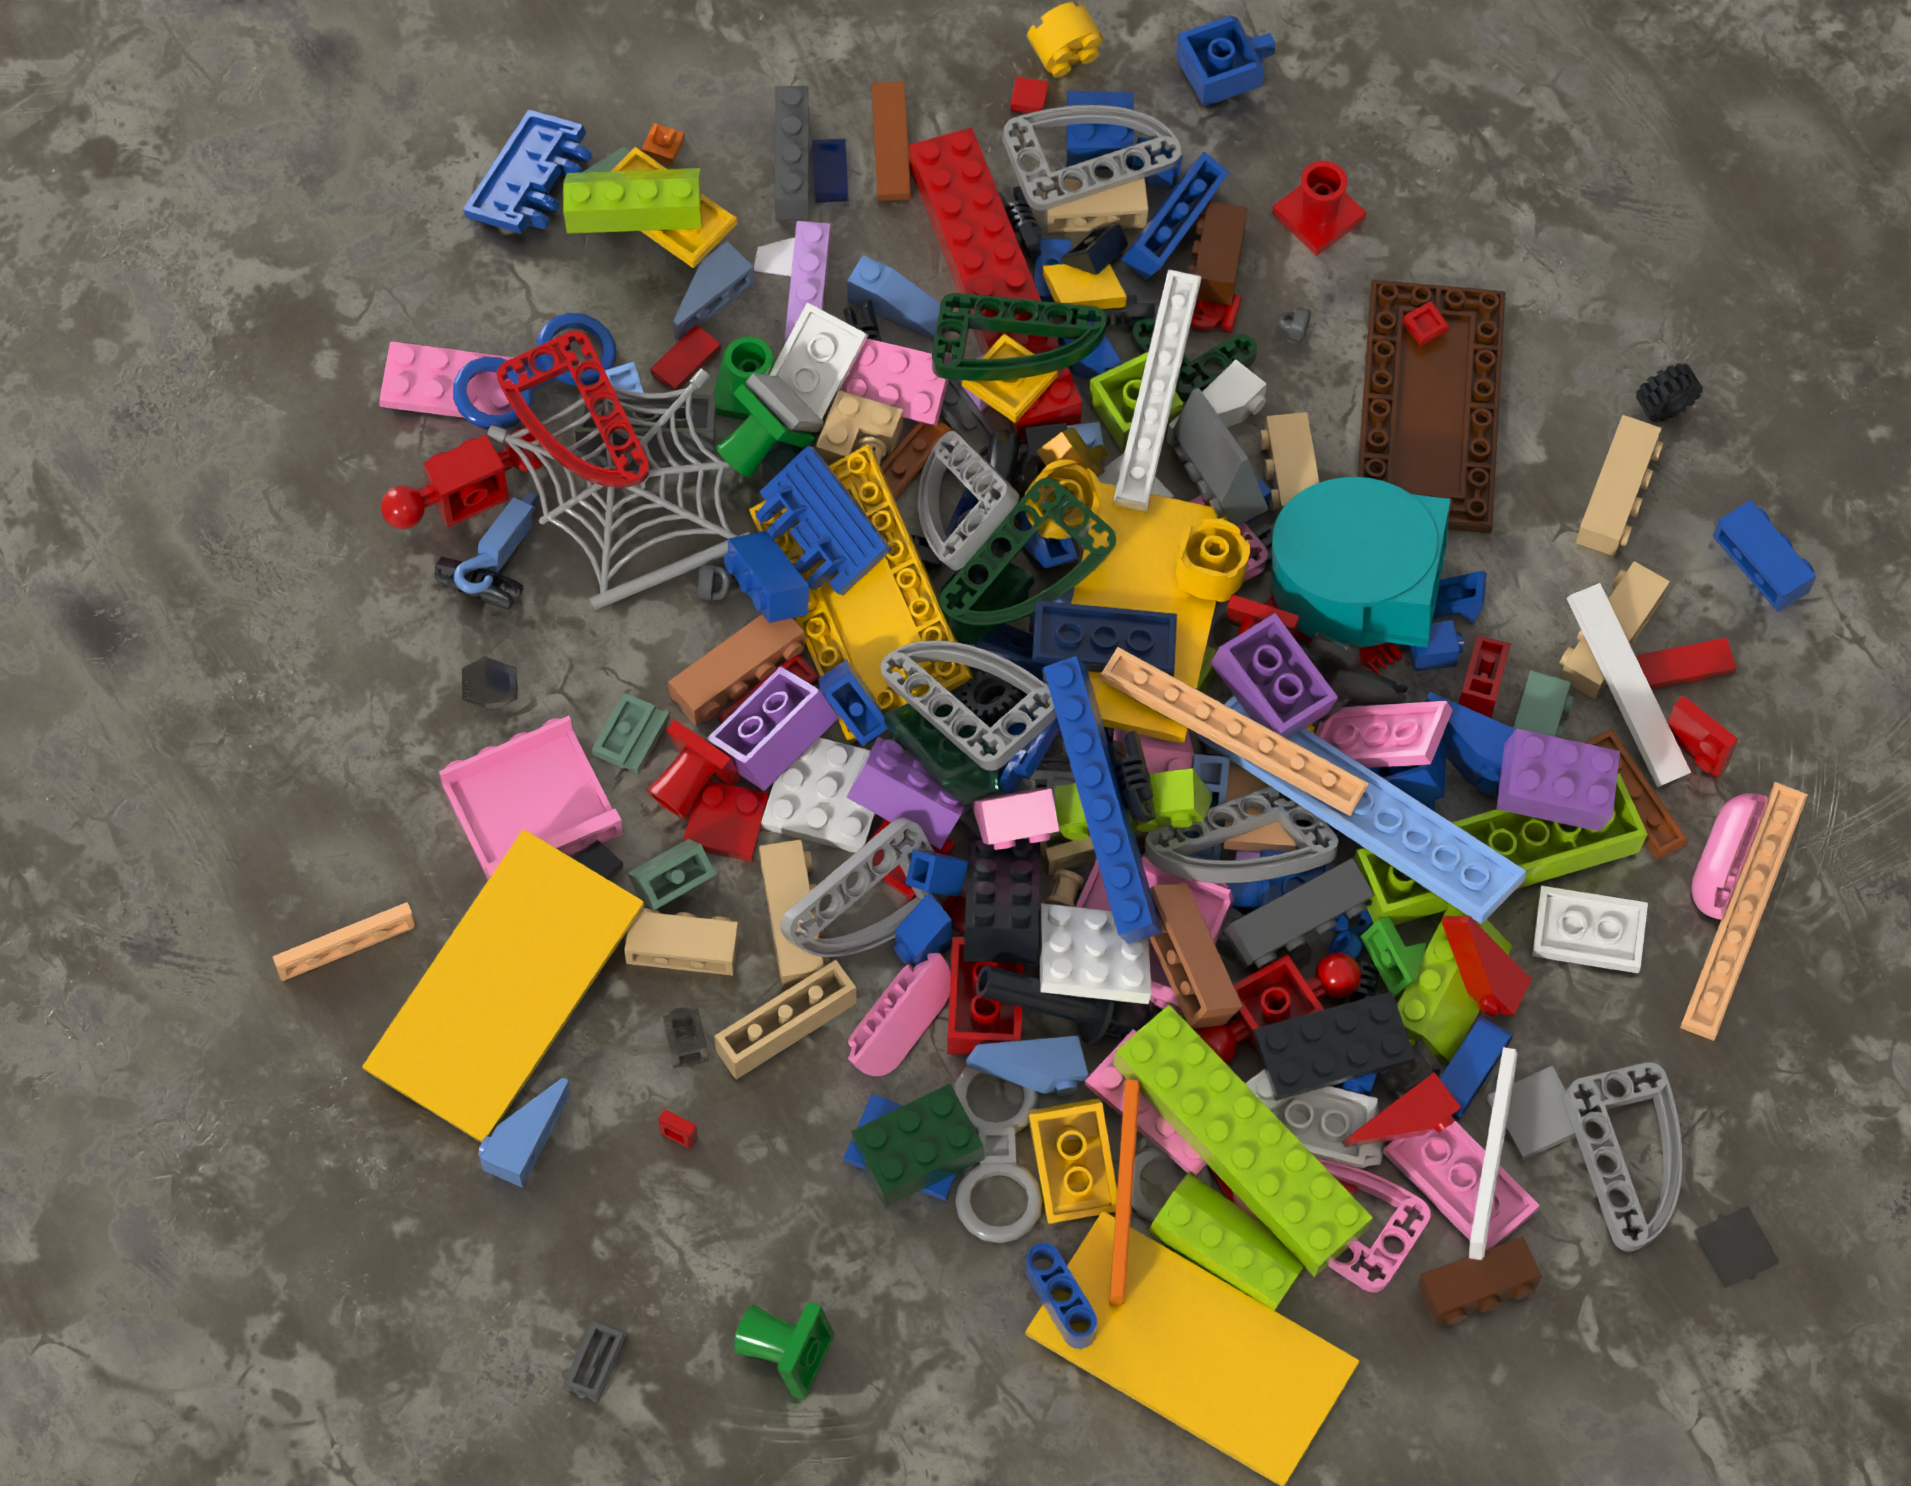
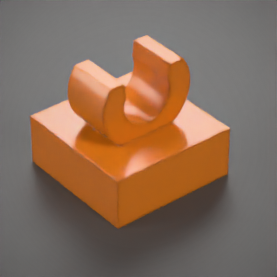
(663, 144)

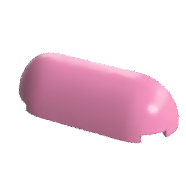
(1726, 852)
(900, 1016)

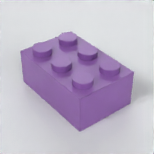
(1274, 678)
(773, 727)
(1558, 780)
(899, 787)

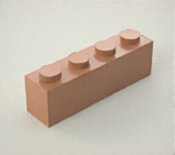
(735, 666)
(1192, 959)

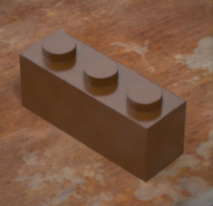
(1218, 251)
(1479, 1284)

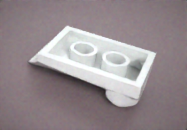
(1328, 1117)

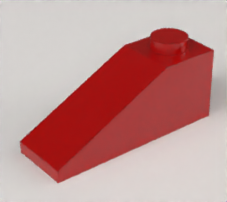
(1484, 675)
(1485, 967)
(1412, 1115)

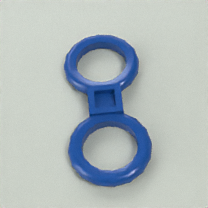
(543, 363)

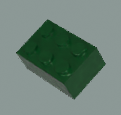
(918, 1145)

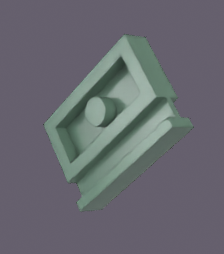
(630, 733)

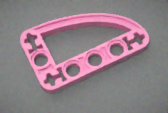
(1377, 1255)

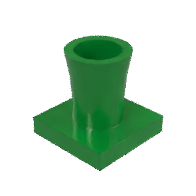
(739, 362)
(757, 435)
(794, 1347)

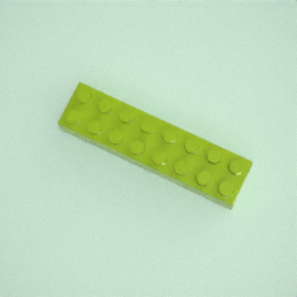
(1534, 844)
(1242, 1141)

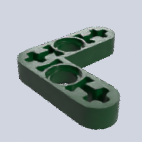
(1188, 369)

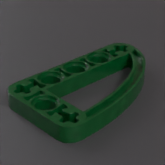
(1086, 336)
(1018, 539)

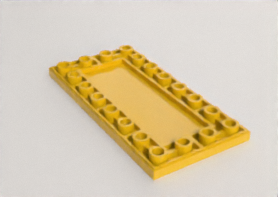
(1143, 578)
(885, 608)
(503, 986)
(1201, 1353)

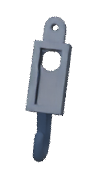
(499, 542)

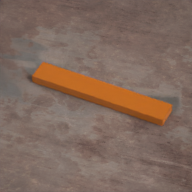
(1124, 1193)

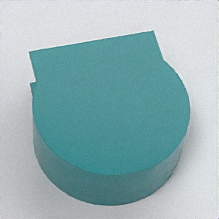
(1360, 561)

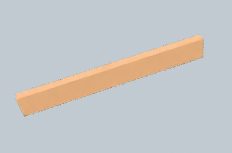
(1234, 731)
(1743, 912)

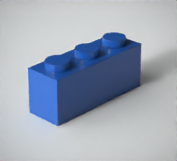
(1764, 555)
(767, 576)

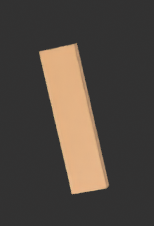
(344, 941)

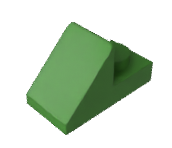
(1394, 961)

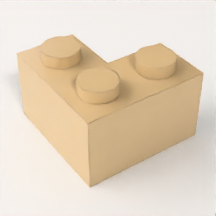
(854, 419)

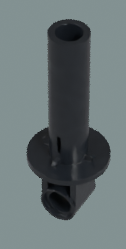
(1003, 457)
(1093, 1014)

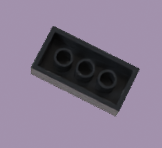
(1002, 902)

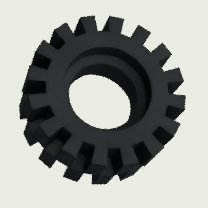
(1669, 392)
(984, 690)

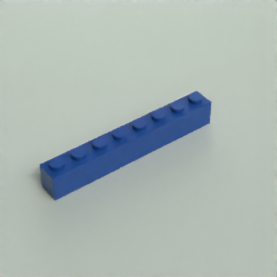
(1102, 800)

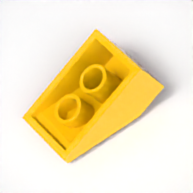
(1073, 1160)

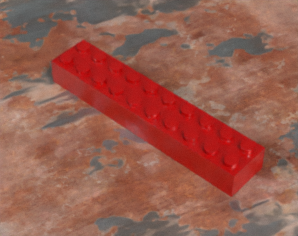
(985, 254)

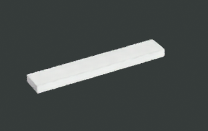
(1628, 685)
(1493, 1154)

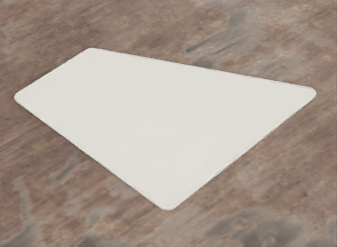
(775, 257)

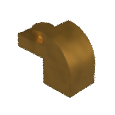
(1072, 447)

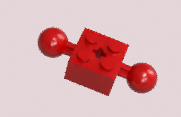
(458, 483)
(1286, 990)

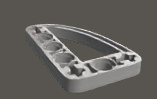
(1091, 185)
(981, 480)
(995, 737)
(1172, 854)
(842, 898)
(1608, 1146)

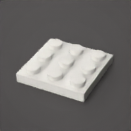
(812, 800)
(1089, 958)

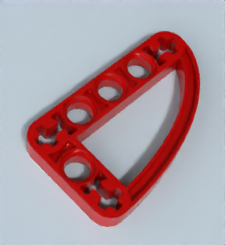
(591, 395)

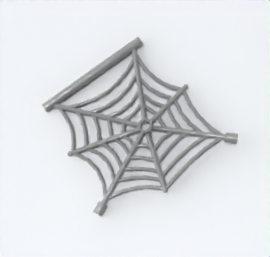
(667, 572)

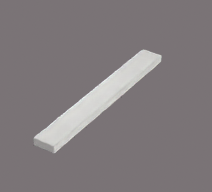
(1157, 391)

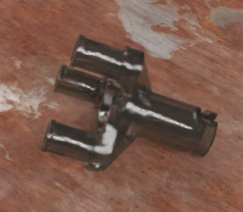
(1344, 672)

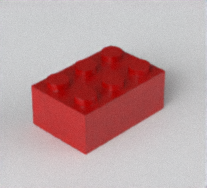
(974, 1018)

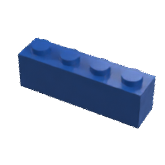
(1175, 216)

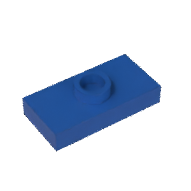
(1052, 252)

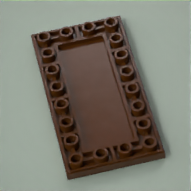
(1436, 406)

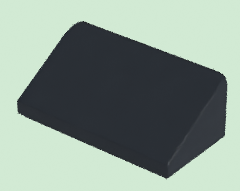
(1097, 249)

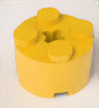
(1065, 38)
(1079, 482)
(1212, 560)

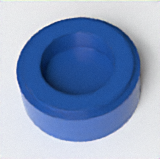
(1347, 943)

